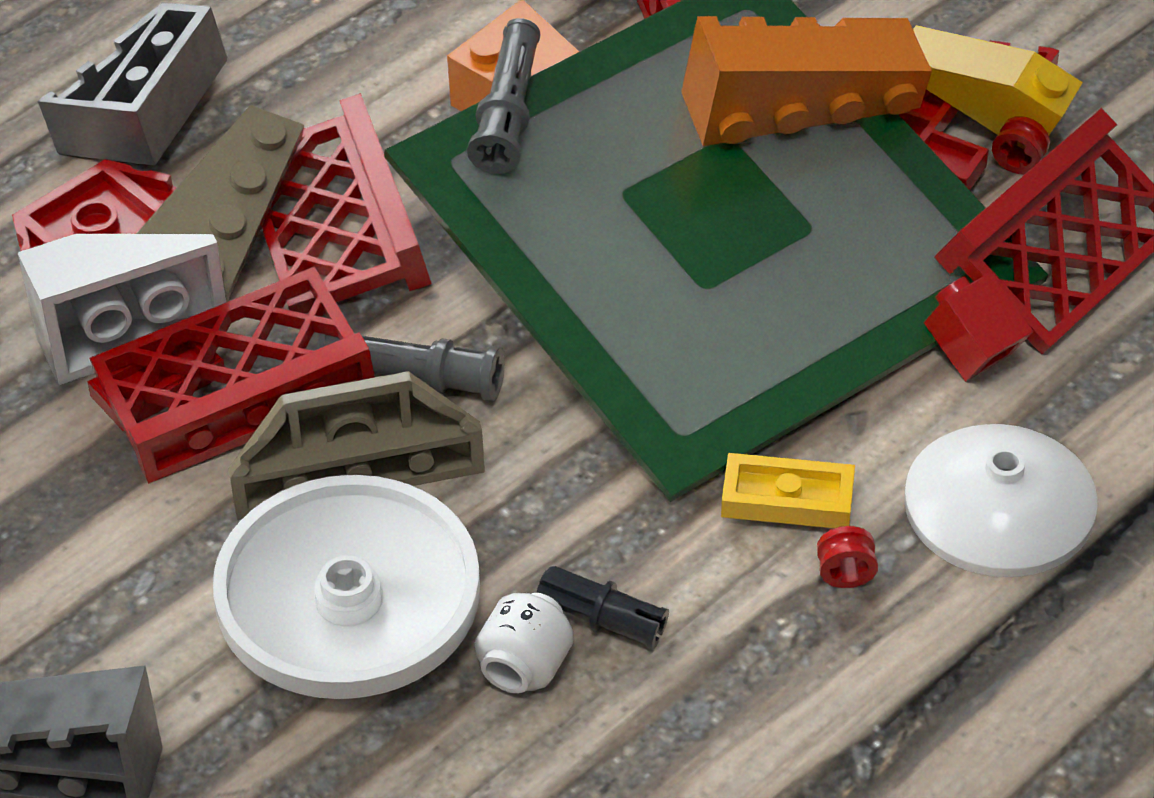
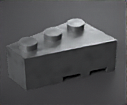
(79, 736)

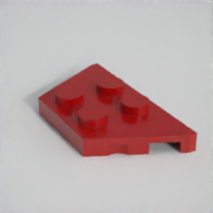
(98, 201)

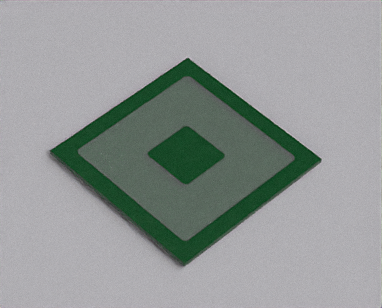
(693, 282)

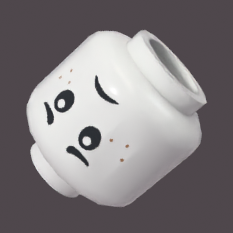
(523, 642)

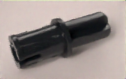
(604, 606)

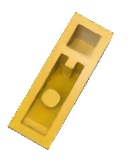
(995, 80)

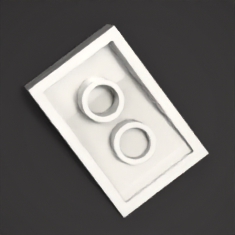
(114, 288)

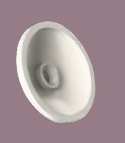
(1000, 500)

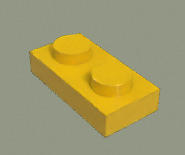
(787, 491)

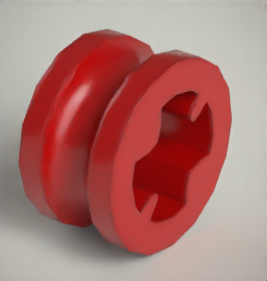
(1028, 133)
(847, 557)

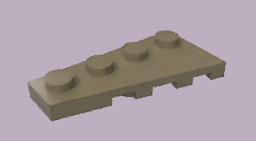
(232, 188)

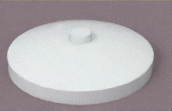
(346, 586)

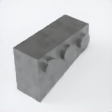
(140, 92)

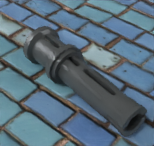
(503, 113)
(438, 365)

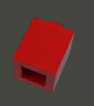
(977, 324)

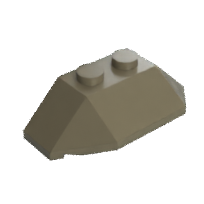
(361, 427)

